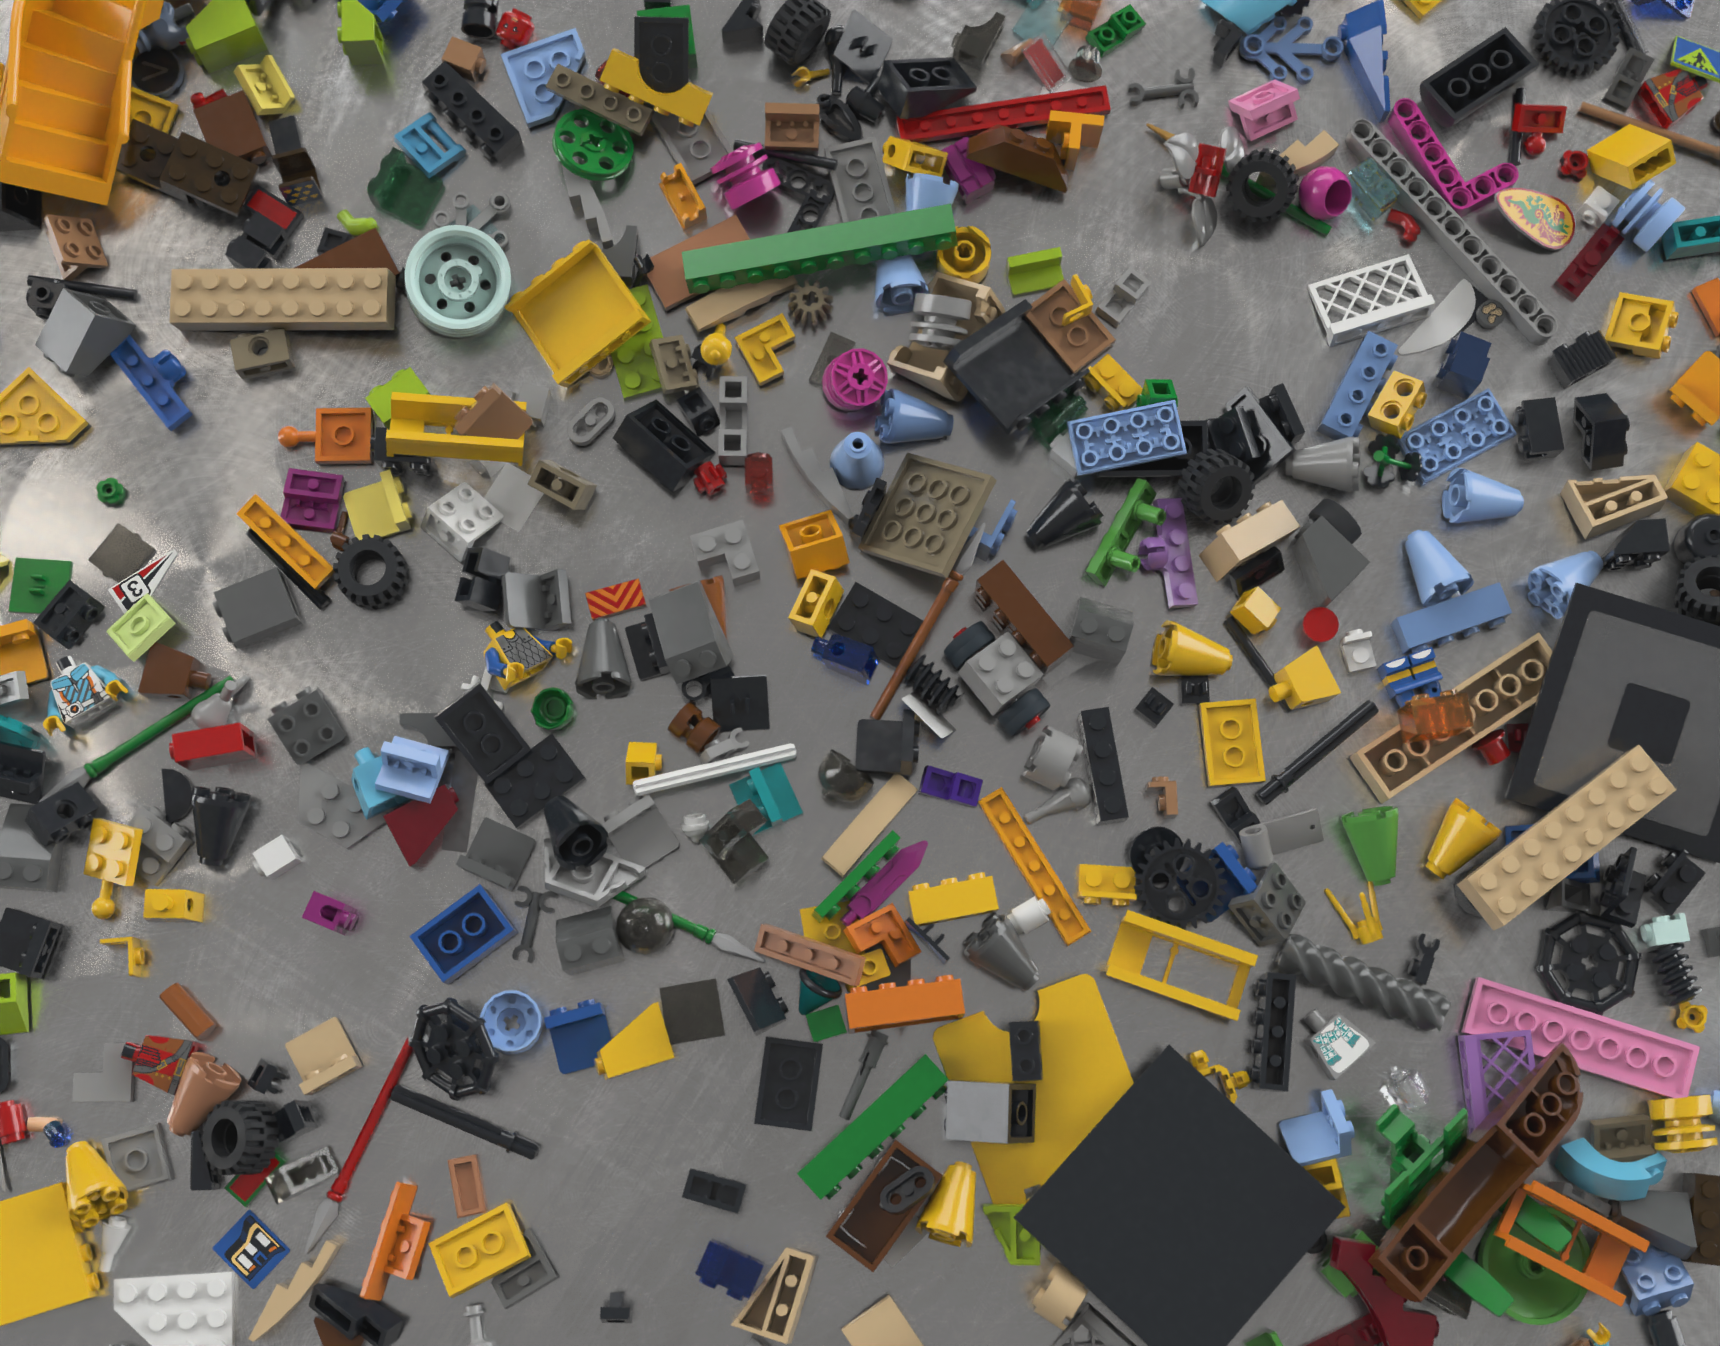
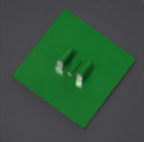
(37, 583)

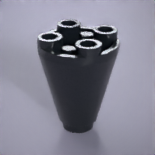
(1064, 516)
(217, 821)

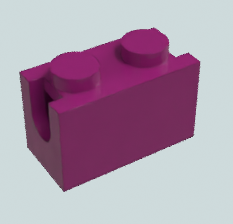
(330, 913)

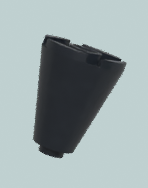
(574, 834)

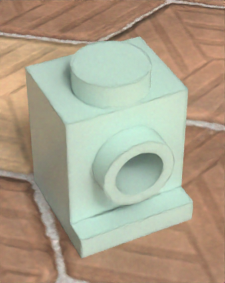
(1665, 930)

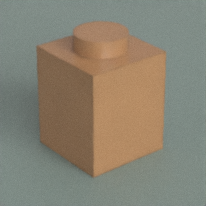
(465, 58)

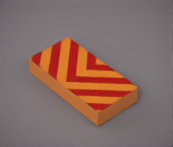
(615, 599)

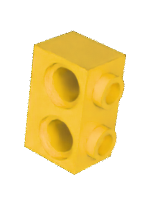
(1392, 403)

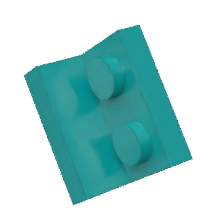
(770, 793)

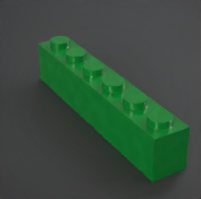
(872, 1127)

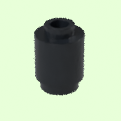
(1665, 1329)

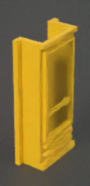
(414, 411)
(1132, 946)

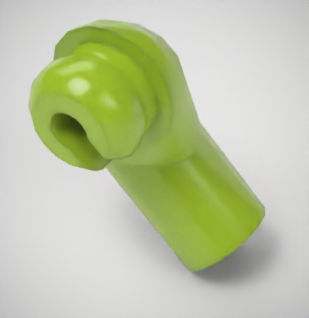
(356, 226)

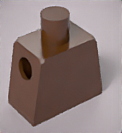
(171, 674)

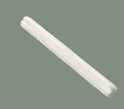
(714, 769)

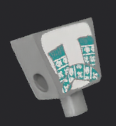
(1335, 1042)

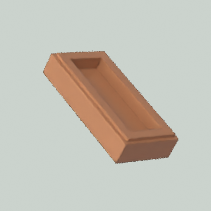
(467, 1186)

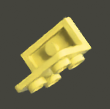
(378, 508)

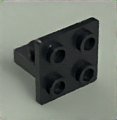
(646, 648)
(21, 772)

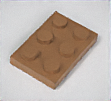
(1076, 342)

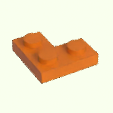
(885, 928)

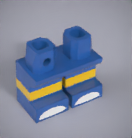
(1411, 674)

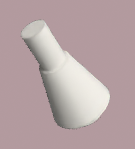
(113, 1234)

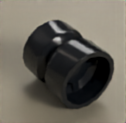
(479, 18)

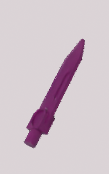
(884, 882)

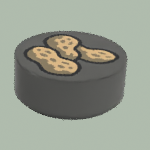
(1490, 314)

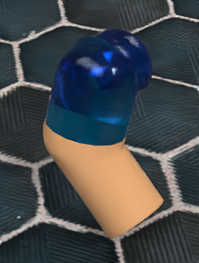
(51, 1127)

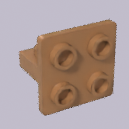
(74, 244)

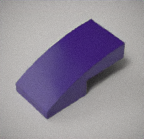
(950, 786)

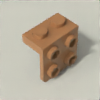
(493, 416)

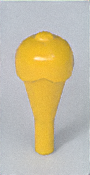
(716, 347)

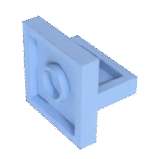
(411, 769)

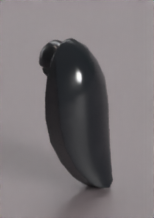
(839, 118)

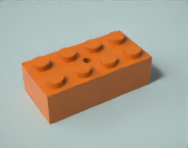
(904, 1005)

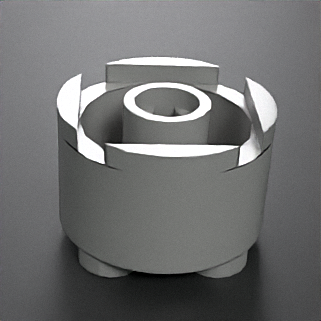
(1052, 758)

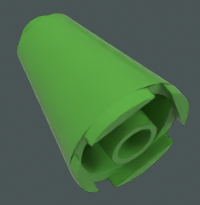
(1374, 841)

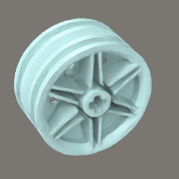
(461, 244)

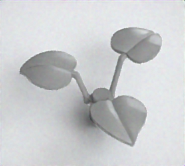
(1184, 153)

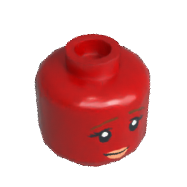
(515, 29)

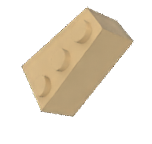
(1248, 538)

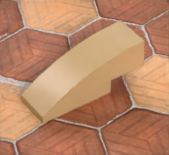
(1305, 157)

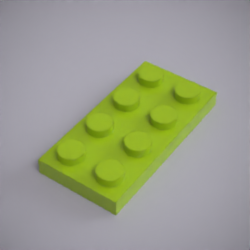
(634, 358)

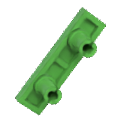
(1125, 524)

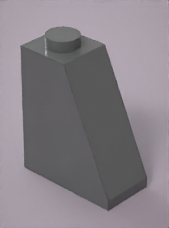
(1659, 1218)

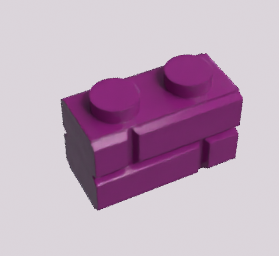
(973, 177)

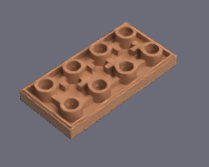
(668, 271)

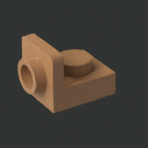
(1168, 799)

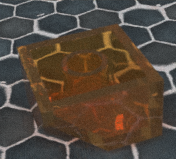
(1435, 716)

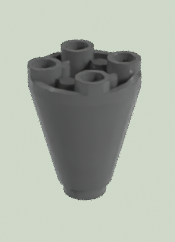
(1002, 952)

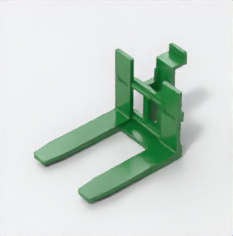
(1412, 1170)

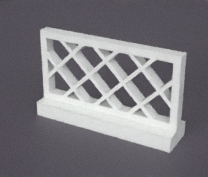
(1382, 317)

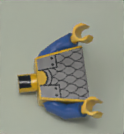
(518, 654)

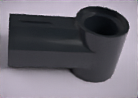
(705, 685)

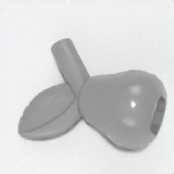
(216, 708)

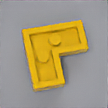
(758, 347)

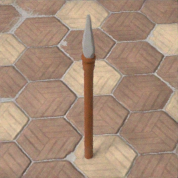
(961, 566)

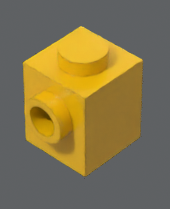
(1256, 610)
(642, 761)

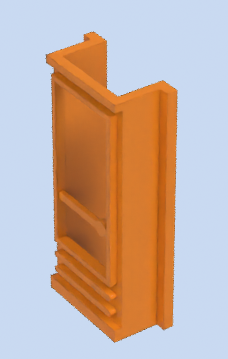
(1605, 1257)

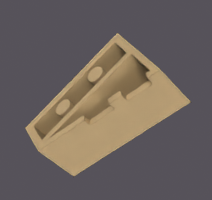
(1608, 504)
(780, 1298)

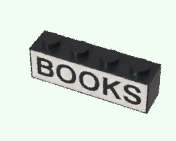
(1103, 766)

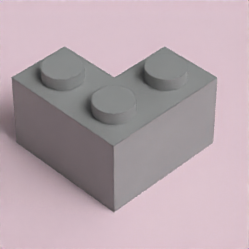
(727, 544)

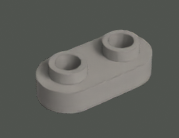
(588, 420)

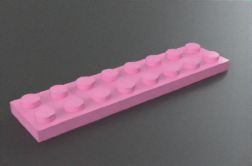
(1595, 1041)

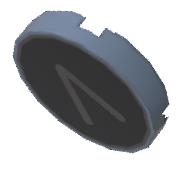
(157, 72)

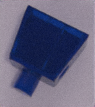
(847, 657)

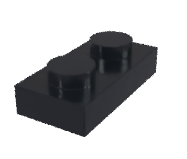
(1257, 571)

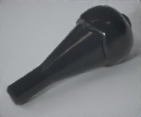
(837, 67)

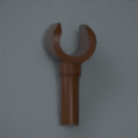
(337, 537)

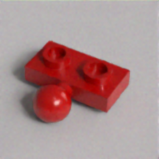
(1538, 120)

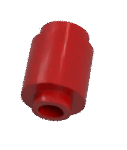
(11, 1122)

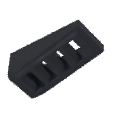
(201, 1174)

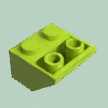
(359, 34)
(13, 1004)

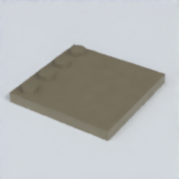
(927, 514)

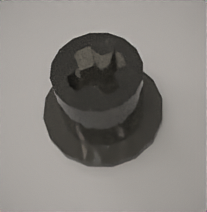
(1086, 64)

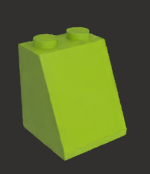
(224, 34)

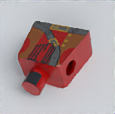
(1671, 96)
(159, 1060)

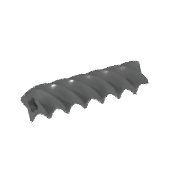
(1370, 984)

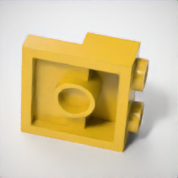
(1642, 324)

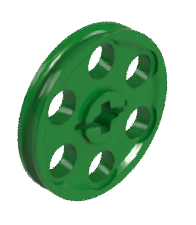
(592, 155)

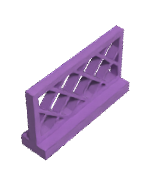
(1473, 1070)

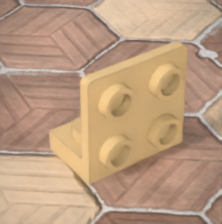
(323, 1056)

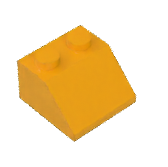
(814, 544)

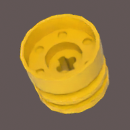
(1682, 1123)

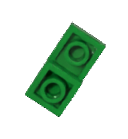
(1116, 31)

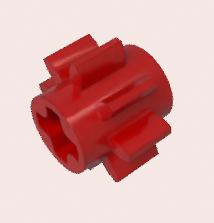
(710, 478)

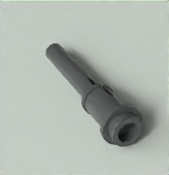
(869, 1059)

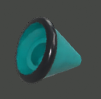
(816, 990)

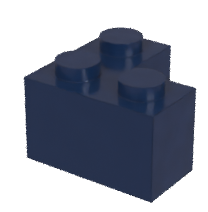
(1463, 365)

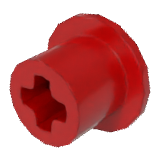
(1320, 624)
(1492, 747)

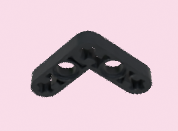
(811, 199)

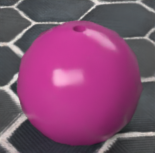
(1324, 193)

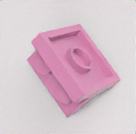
(1266, 108)

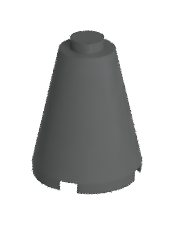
(602, 663)

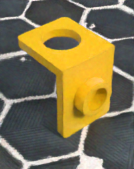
(1084, 296)
(135, 953)
(874, 968)

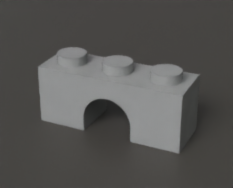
(733, 420)

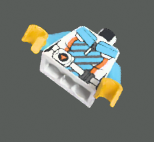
(80, 694)

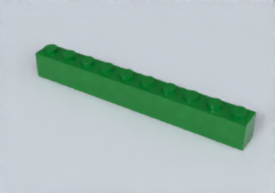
(819, 249)

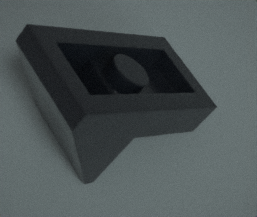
(742, 23)

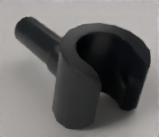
(644, 266)

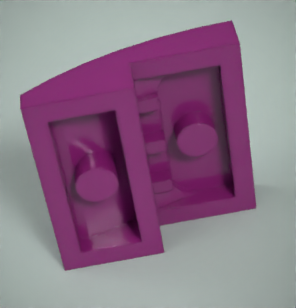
(312, 500)

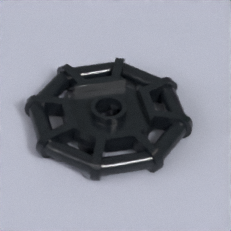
(1603, 955)
(459, 1029)

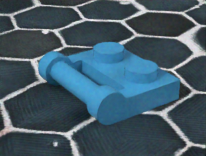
(424, 150)

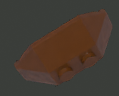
(1019, 155)

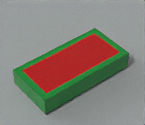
(248, 1187)

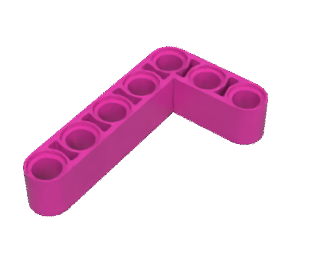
(1443, 166)

